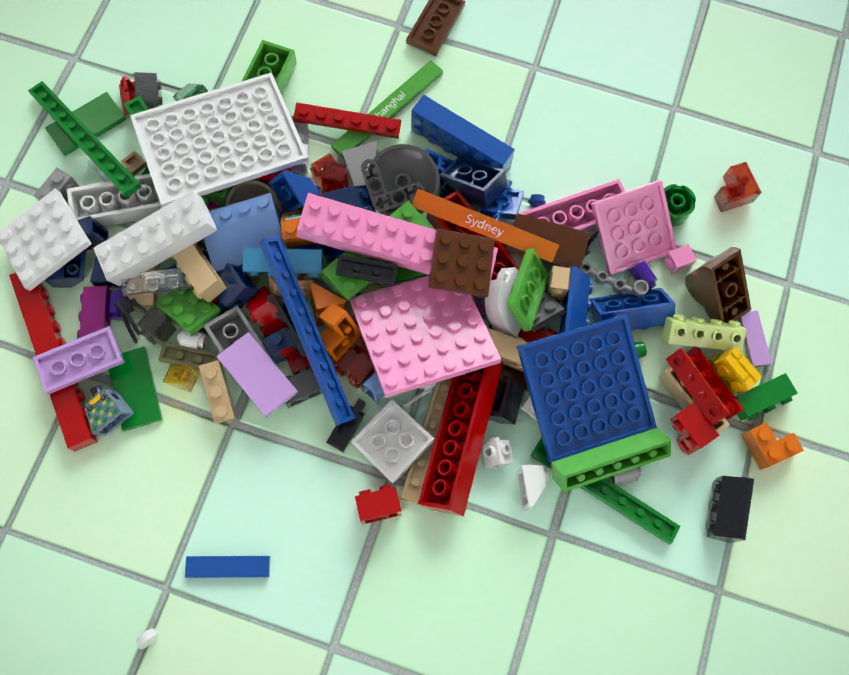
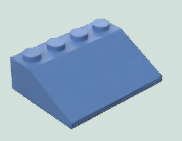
(242, 227)

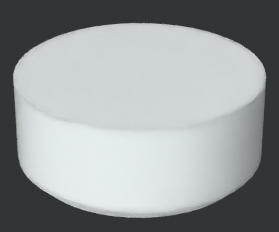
(147, 638)

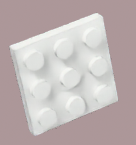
(392, 441)

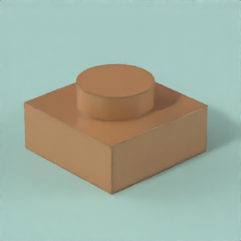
(134, 163)

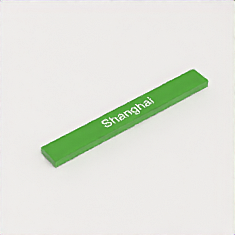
(392, 104)

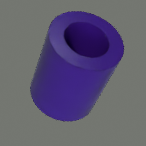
(643, 272)
(114, 297)

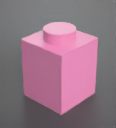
(679, 259)

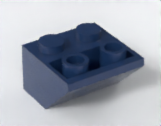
(70, 273)

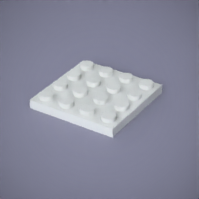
(43, 239)

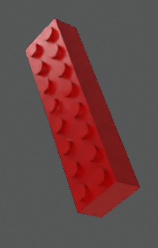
(459, 441)

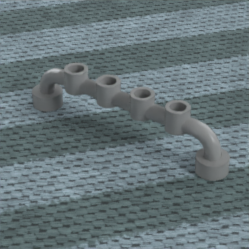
(639, 288)

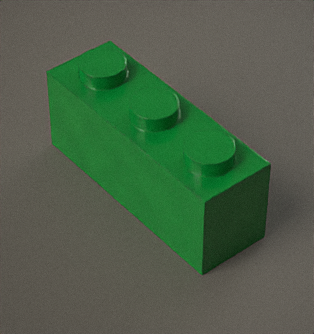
(766, 397)

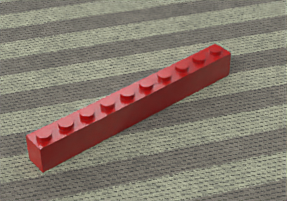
(44, 337)

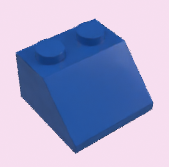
(292, 189)

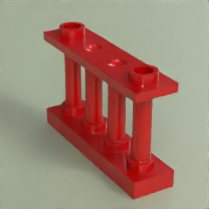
(704, 384)

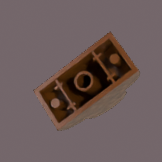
(721, 286)

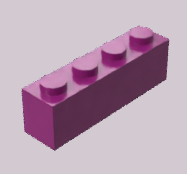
(94, 310)

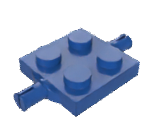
(505, 205)

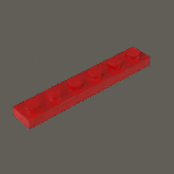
(347, 120)

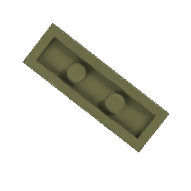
(185, 356)

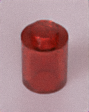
(320, 163)

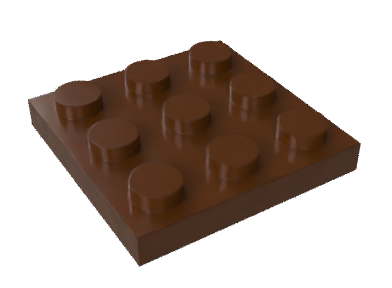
(461, 263)

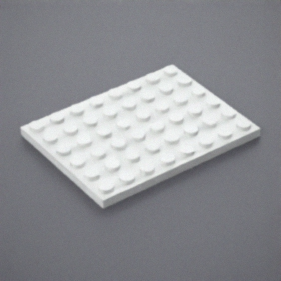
(218, 139)

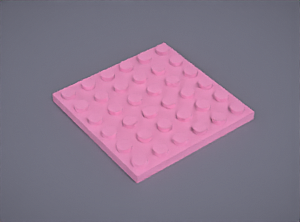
(421, 335)

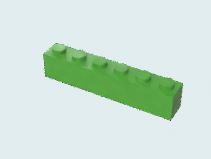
(610, 459)

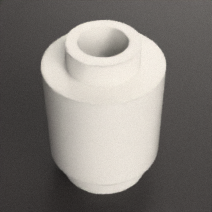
(197, 341)

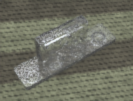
(155, 282)

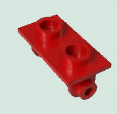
(127, 92)

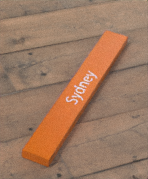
(484, 225)

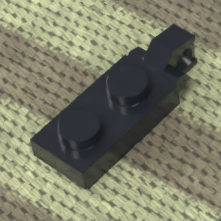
(343, 433)

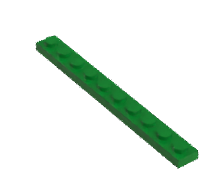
(85, 139)

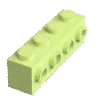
(703, 333)

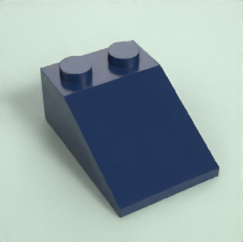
(475, 180)
(354, 195)

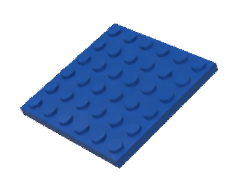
(586, 387)

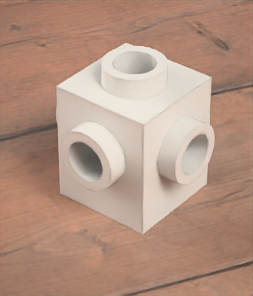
(497, 453)

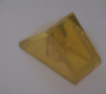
(181, 377)

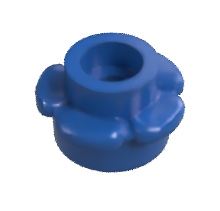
(536, 200)

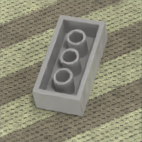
(230, 328)

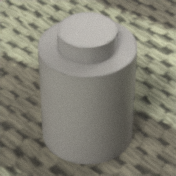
(626, 477)

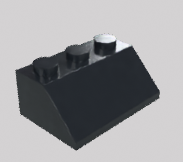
(729, 508)

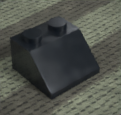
(506, 402)

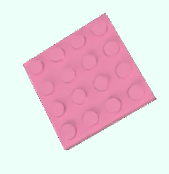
(634, 227)

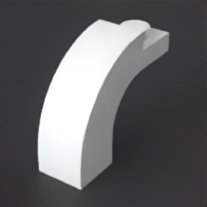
(496, 302)

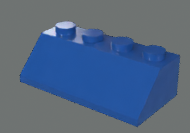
(576, 301)
(641, 311)

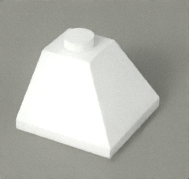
(532, 483)

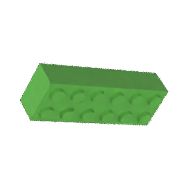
(349, 288)

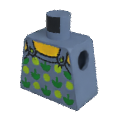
(106, 410)

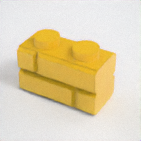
(737, 370)

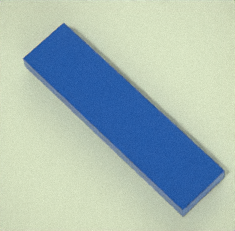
(227, 566)

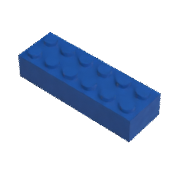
(458, 135)

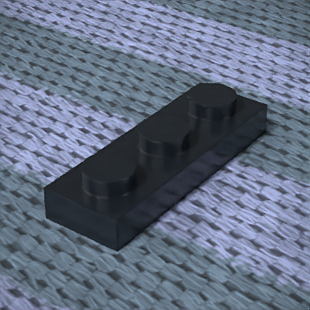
(366, 270)

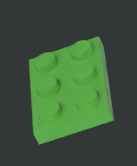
(187, 310)

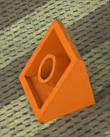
(321, 300)

